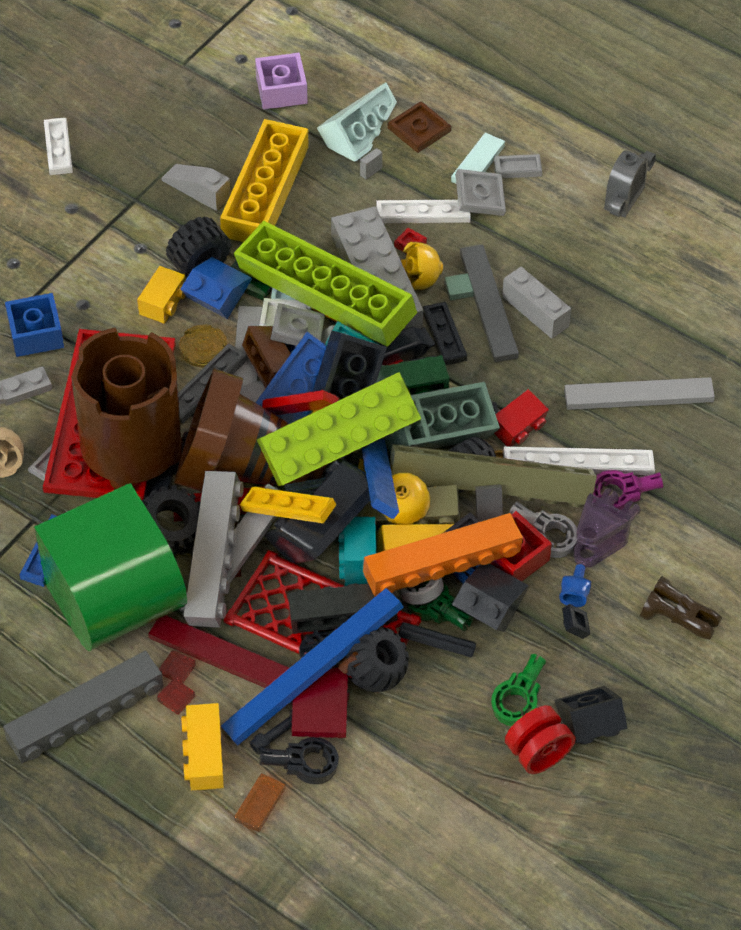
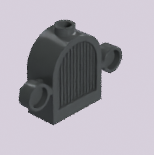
(627, 181)

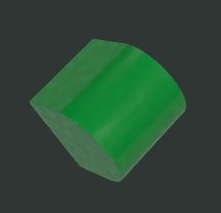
(109, 567)

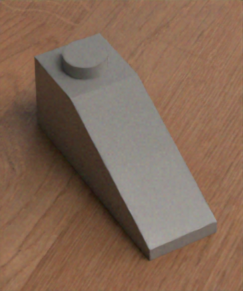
(200, 183)

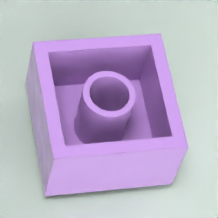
(281, 80)

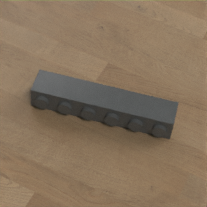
(83, 707)

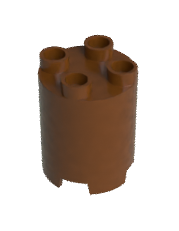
(127, 407)

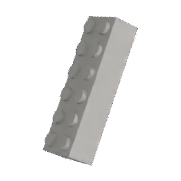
(367, 245)

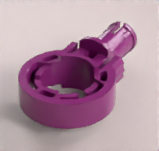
(629, 484)

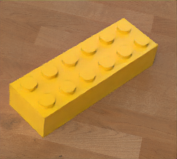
(265, 179)

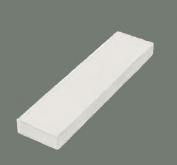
(421, 211)

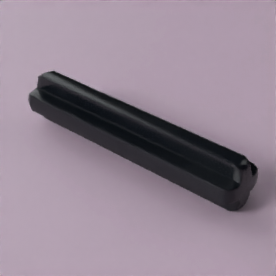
(437, 639)

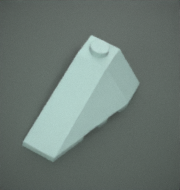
(358, 124)

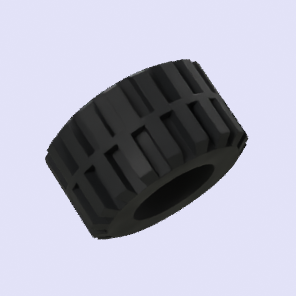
(196, 243)
(184, 506)

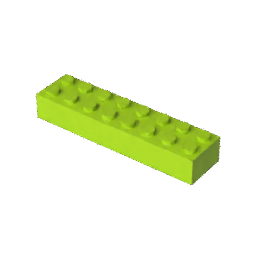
(326, 283)

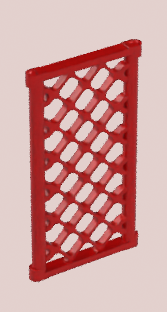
(308, 576)

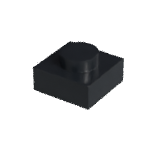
(576, 621)

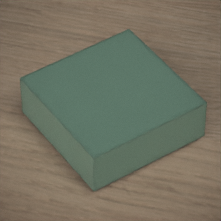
(458, 286)

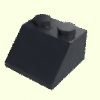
(491, 596)
(592, 714)

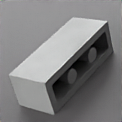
(536, 302)

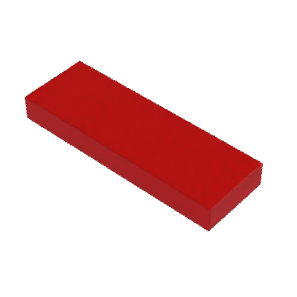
(299, 402)

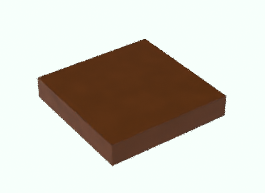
(419, 127)

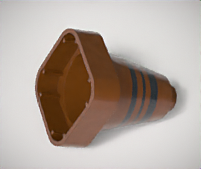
(226, 436)

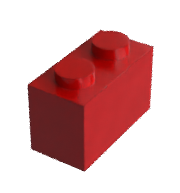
(520, 418)

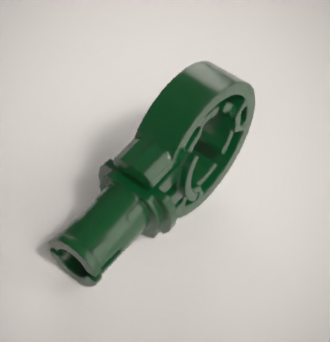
(441, 610)

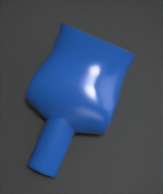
(575, 588)

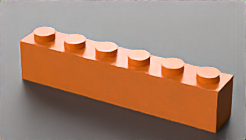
(442, 554)

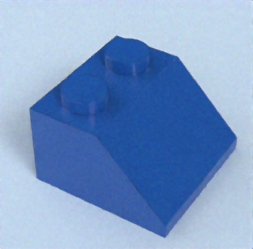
(216, 286)

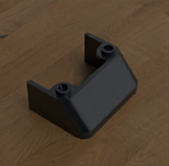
(306, 540)

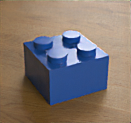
(34, 324)

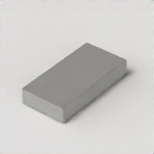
(518, 166)

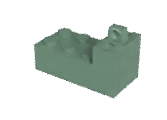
(448, 418)

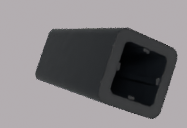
(408, 345)

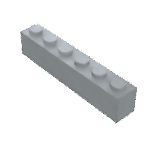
(213, 549)

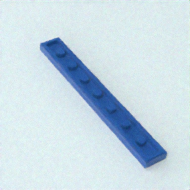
(380, 478)
(311, 667)

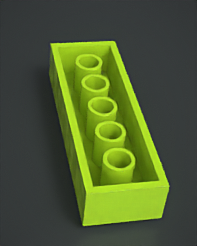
(338, 429)

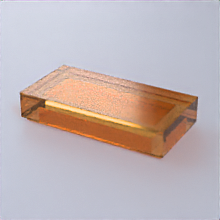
(259, 802)

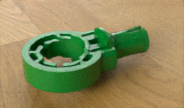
(514, 687)

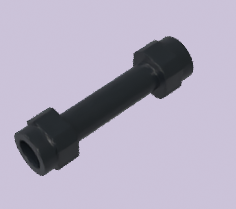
(264, 740)

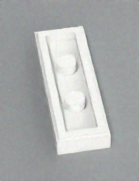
(58, 146)

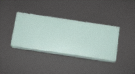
(481, 155)

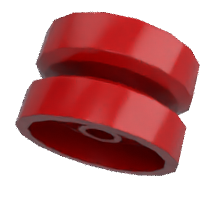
(539, 739)

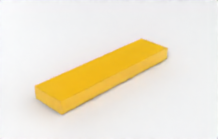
(288, 504)

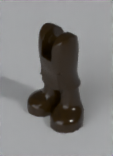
(687, 613)

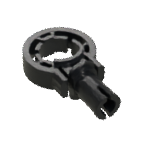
(293, 759)

